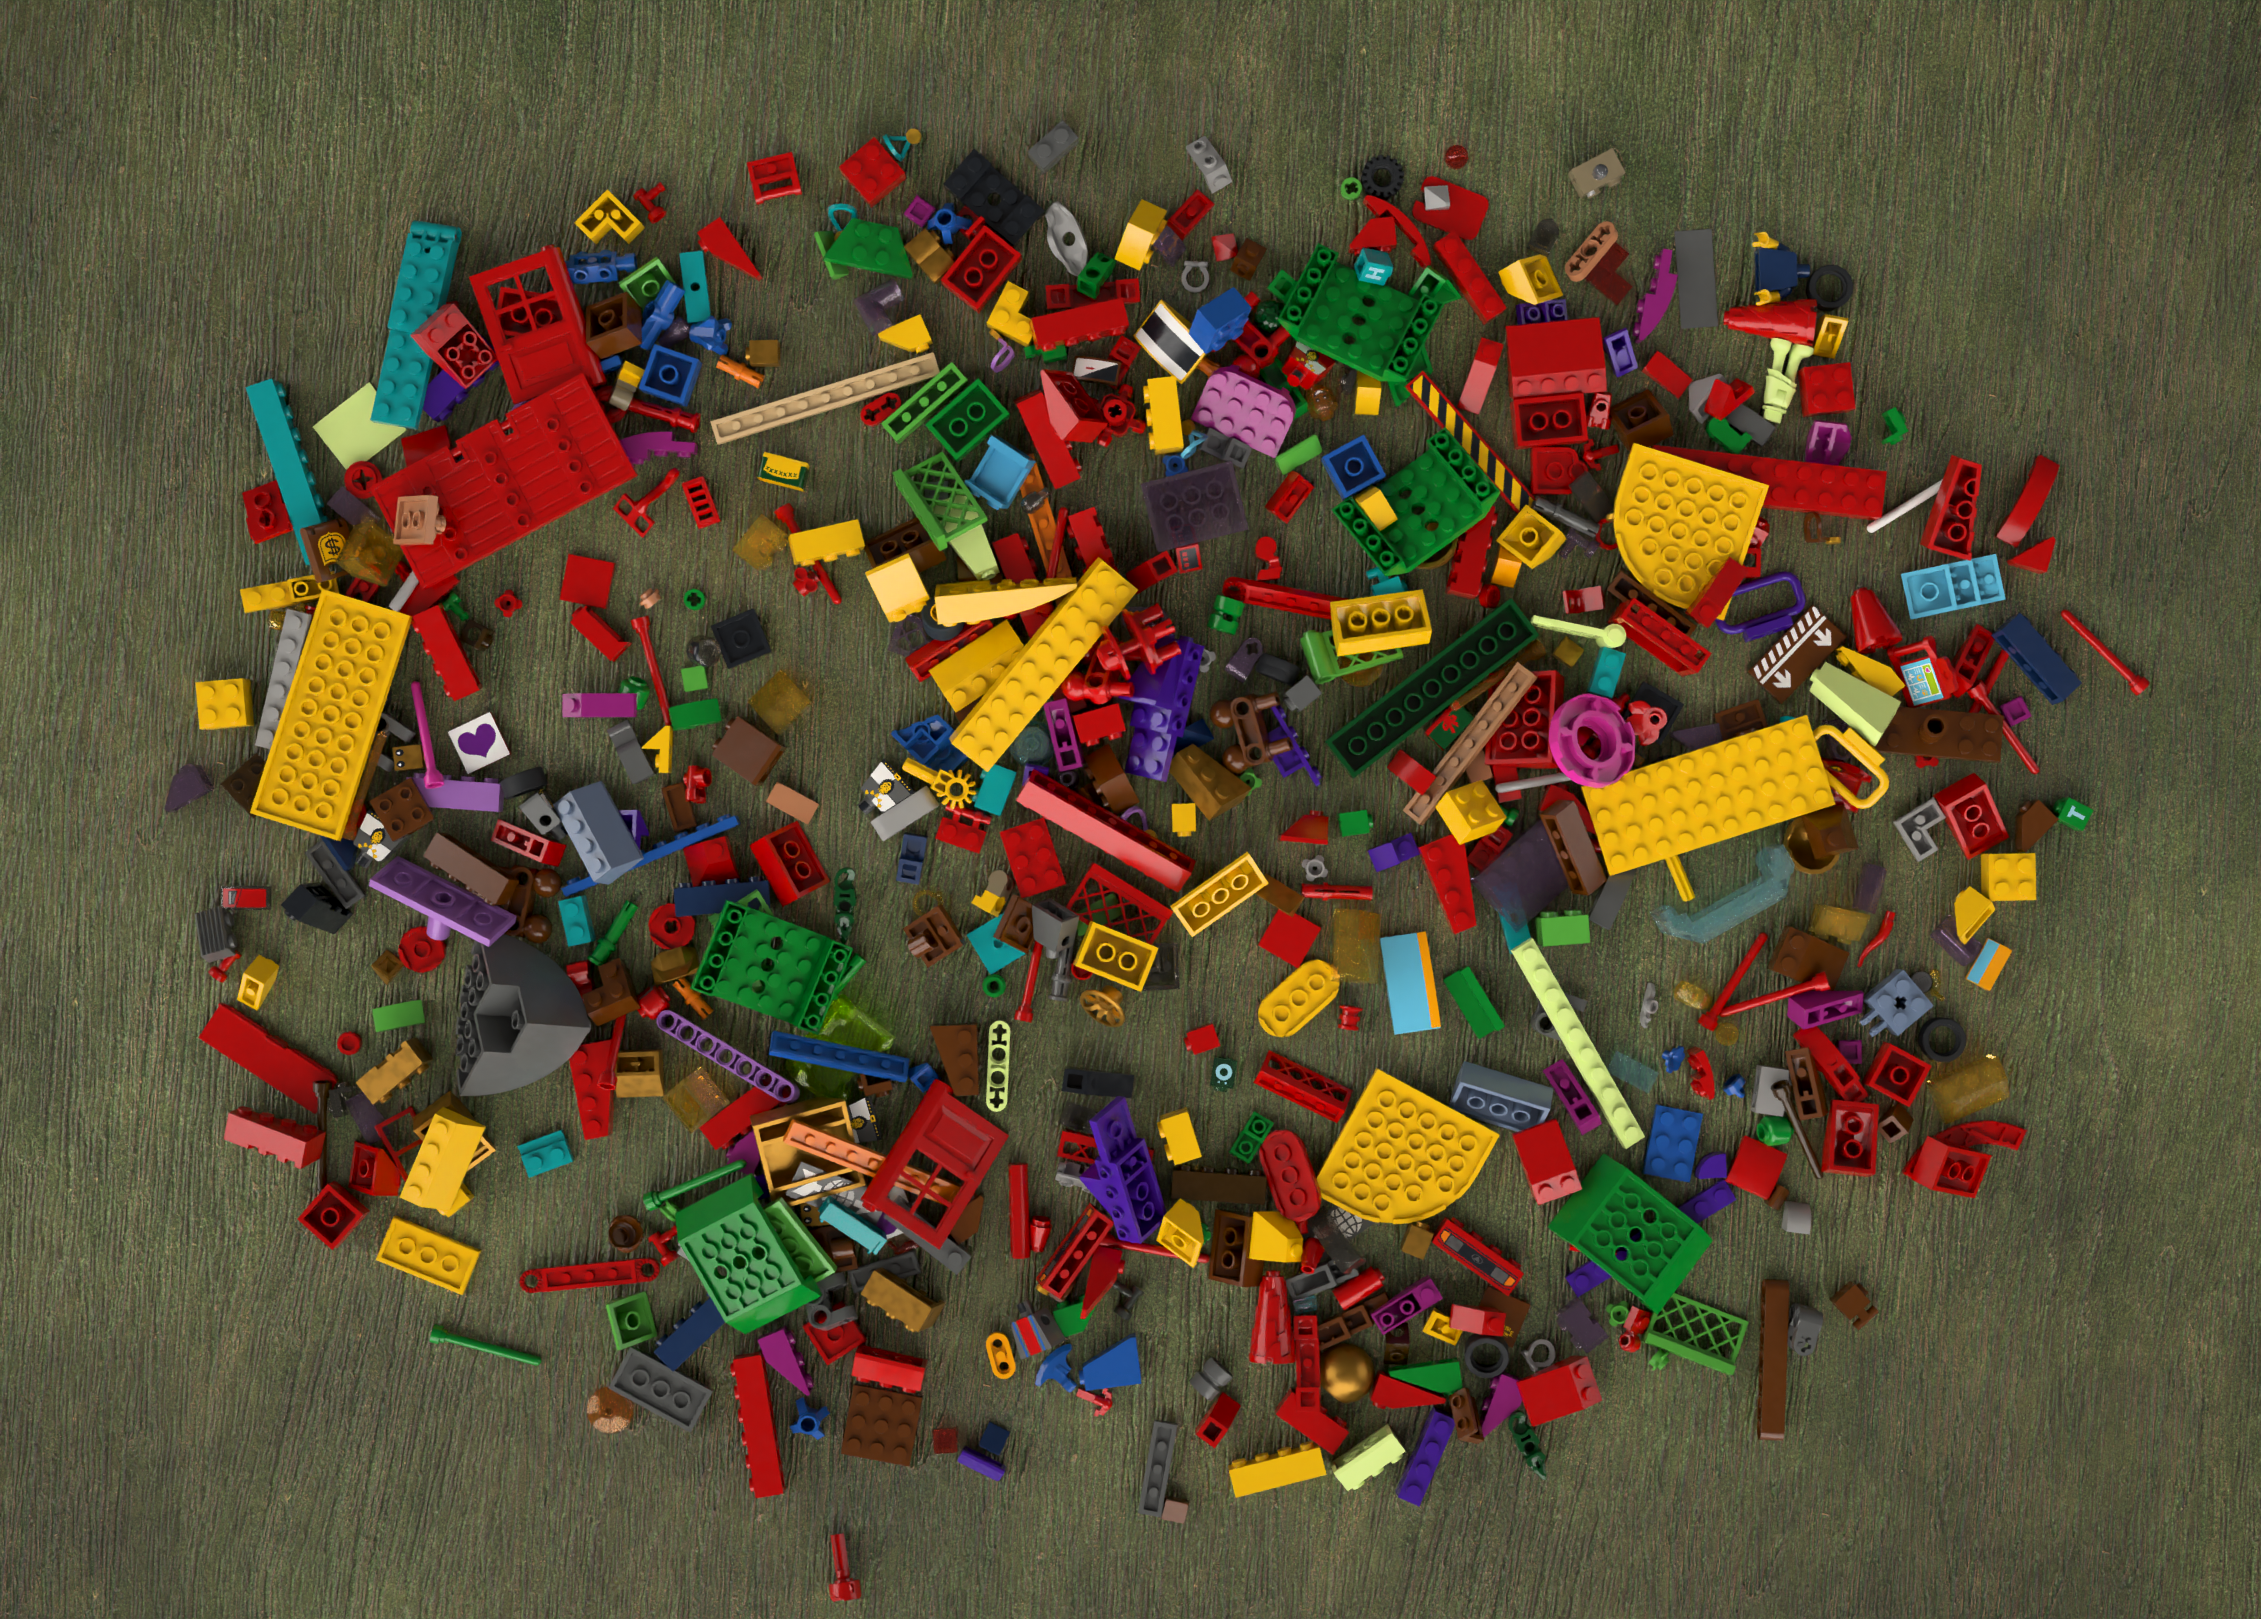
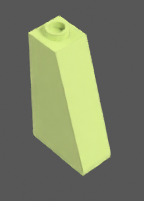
(972, 545)
(1854, 701)

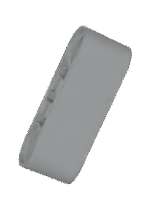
(905, 813)

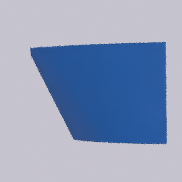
(931, 745)

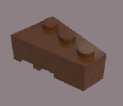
(960, 1055)

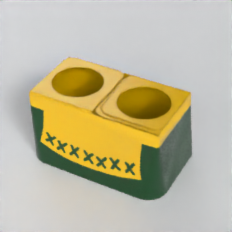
(783, 471)

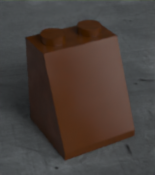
(748, 750)

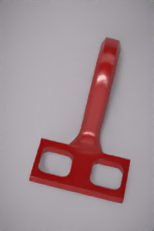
(640, 507)

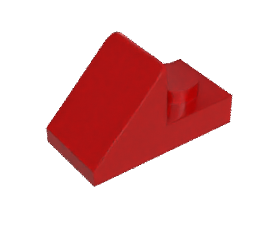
(1726, 398)

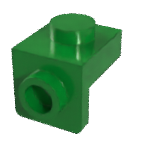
(1896, 423)

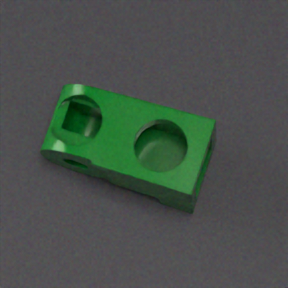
(1095, 274)
(1727, 437)

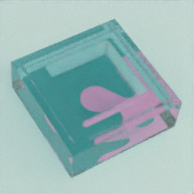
(1305, 1304)

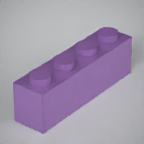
(463, 794)

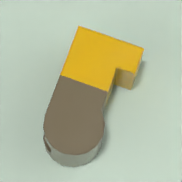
(625, 385)
(996, 893)

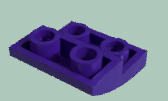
(1543, 312)

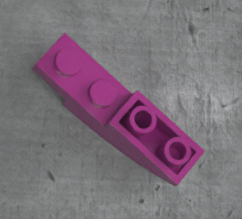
(1655, 305)
(661, 443)

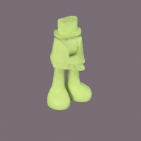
(1781, 388)

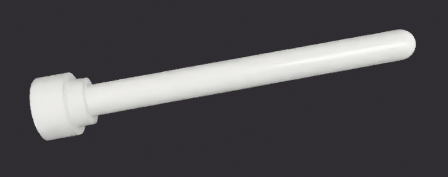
(1905, 507)

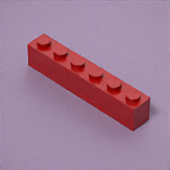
(759, 1424)

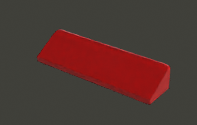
(937, 650)

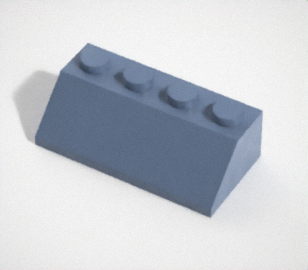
(598, 832)
(1500, 1098)

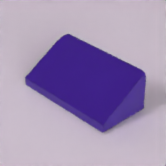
(981, 1463)

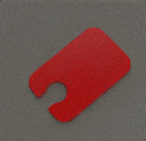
(1463, 216)

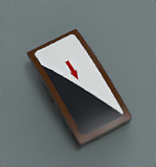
(1096, 370)

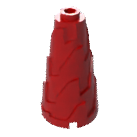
(1781, 320)
(1272, 1331)

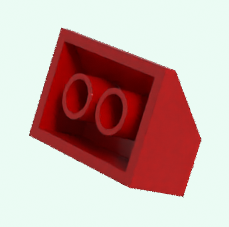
(789, 863)
(889, 1368)

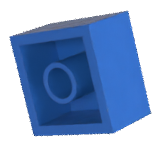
(1220, 321)
(670, 375)
(1353, 467)

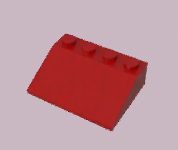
(1555, 358)
(1524, 734)

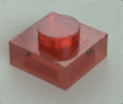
(945, 1440)

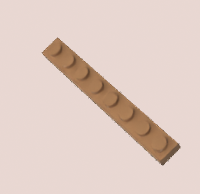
(1471, 741)

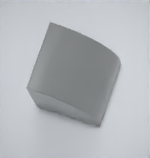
(1796, 1217)

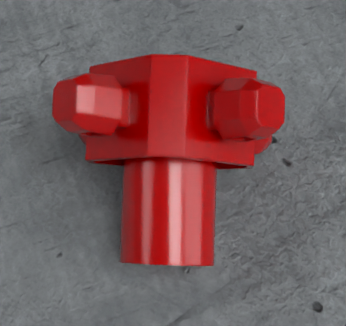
(1121, 423)

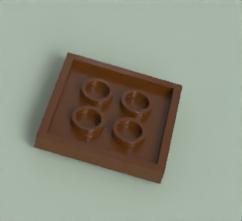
(881, 1425)

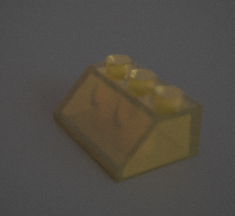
(1355, 946)
(1969, 1088)

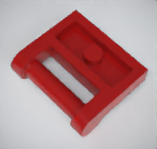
(773, 170)

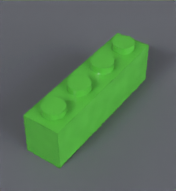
(925, 403)

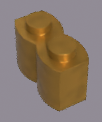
(930, 255)

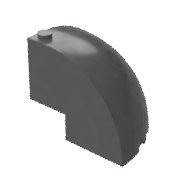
(515, 1018)

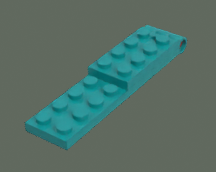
(418, 294)

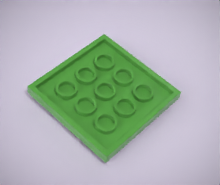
(798, 1241)

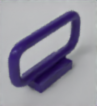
(1771, 622)

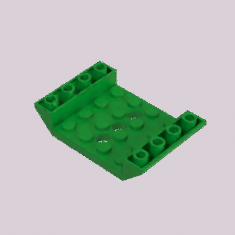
(1329, 299)
(1442, 482)
(802, 970)
(1604, 1214)
(732, 1226)

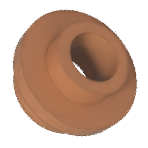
(649, 598)

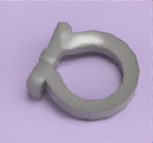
(1202, 265)
(1527, 1354)

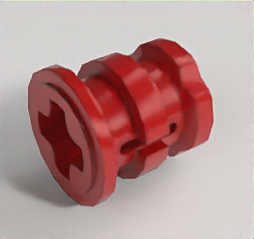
(1349, 1017)

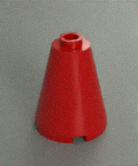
(1872, 623)

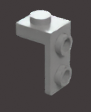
(1209, 163)

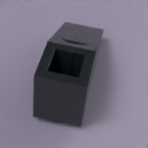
(1097, 1082)

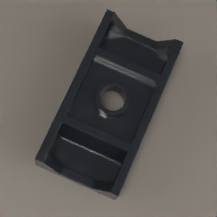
(976, 181)

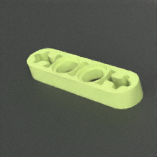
(995, 1065)

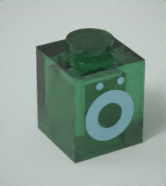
(1223, 1073)

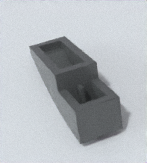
(1610, 898)
(1324, 1277)

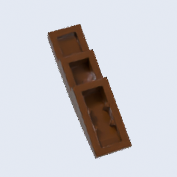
(1348, 1322)

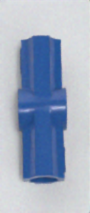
(659, 313)

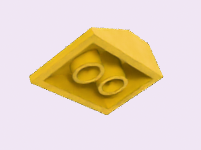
(898, 588)

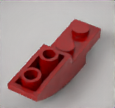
(1832, 1064)

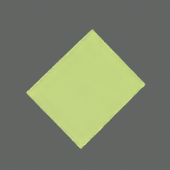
(352, 433)

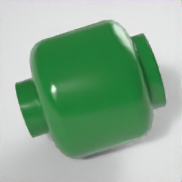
(637, 686)
(1774, 1130)

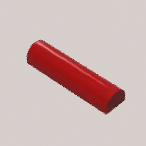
(1019, 1210)

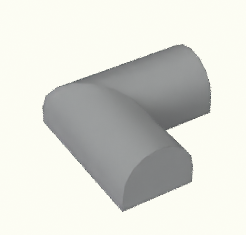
(1914, 828)

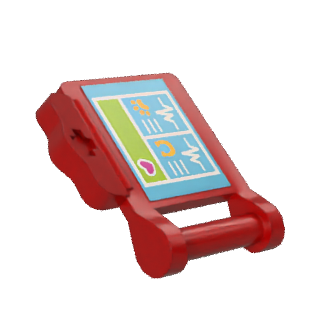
(1925, 678)

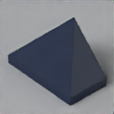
(1196, 734)
(343, 851)

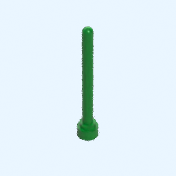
(654, 1199)
(440, 1335)

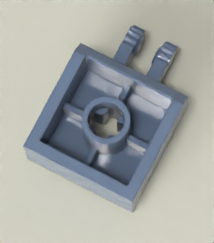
(1882, 1001)

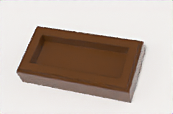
(679, 809)

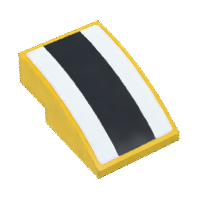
(1167, 341)

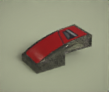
(246, 897)

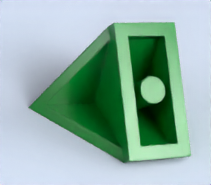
(1434, 285)

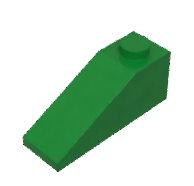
(1435, 1375)

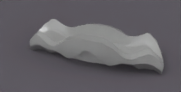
(1059, 223)

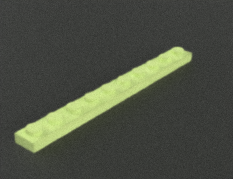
(1577, 1043)

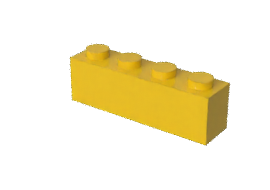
(1276, 1469)

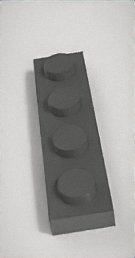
(1157, 1468)

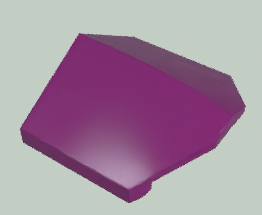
(1827, 442)

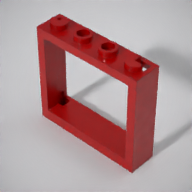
(1660, 638)

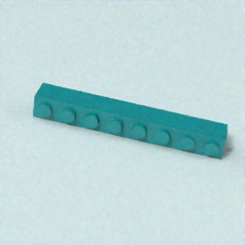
(287, 456)

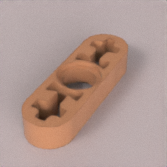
(1592, 241)

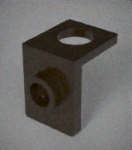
(485, 639)
(1397, 1347)

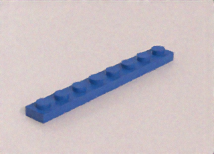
(663, 849)

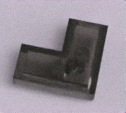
(1166, 970)

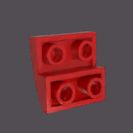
(1702, 1079)
(1756, 1167)

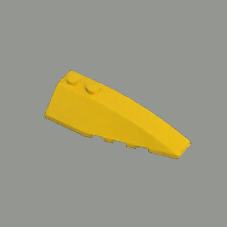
(984, 601)

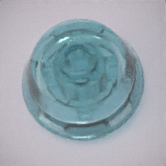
(1033, 745)

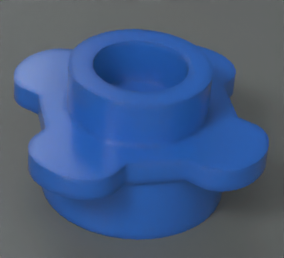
(1169, 461)

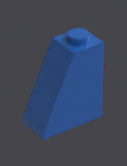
(1113, 1366)

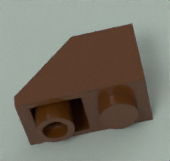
(969, 1220)

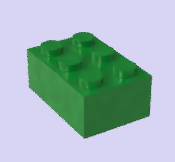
(968, 420)

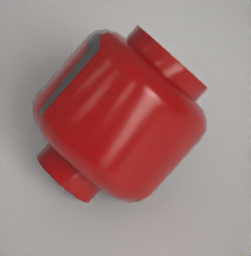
(652, 1002)

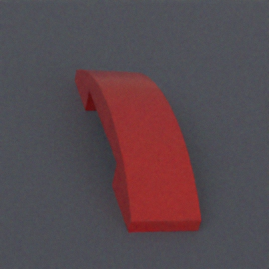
(1380, 207)
(1067, 297)
(2029, 501)
(1307, 1363)

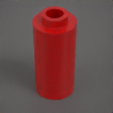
(1358, 1287)

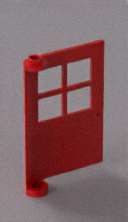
(547, 354)
(951, 1138)

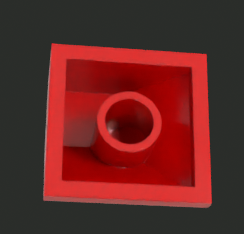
(1308, 829)
(711, 861)
(373, 1171)

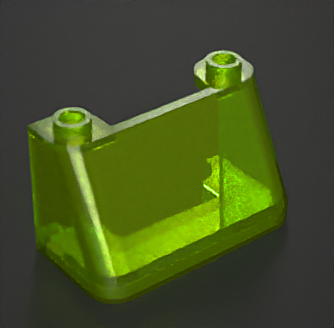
(845, 1025)

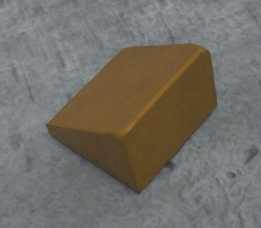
(1567, 652)

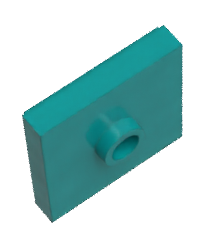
(992, 951)

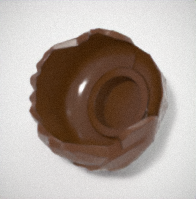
(625, 1233)

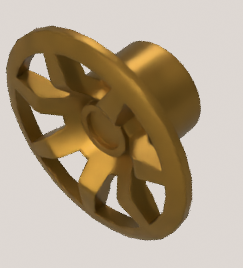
(1107, 1003)

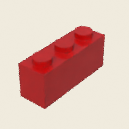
(1316, 1425)

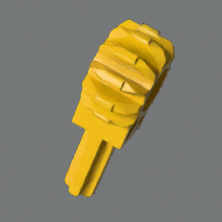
(941, 781)

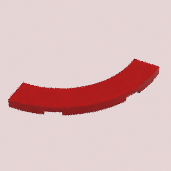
(1975, 1133)

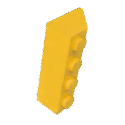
(1380, 622)
(977, 665)
(1219, 894)
(442, 1160)

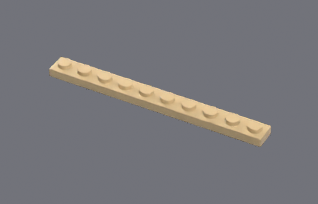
(825, 398)

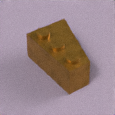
(901, 1300)

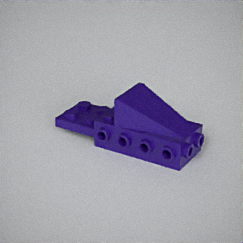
(1161, 708)
(1124, 1174)

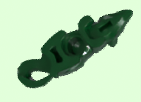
(844, 900)
(1527, 1443)

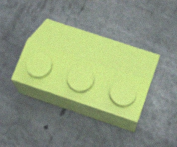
(1368, 1458)

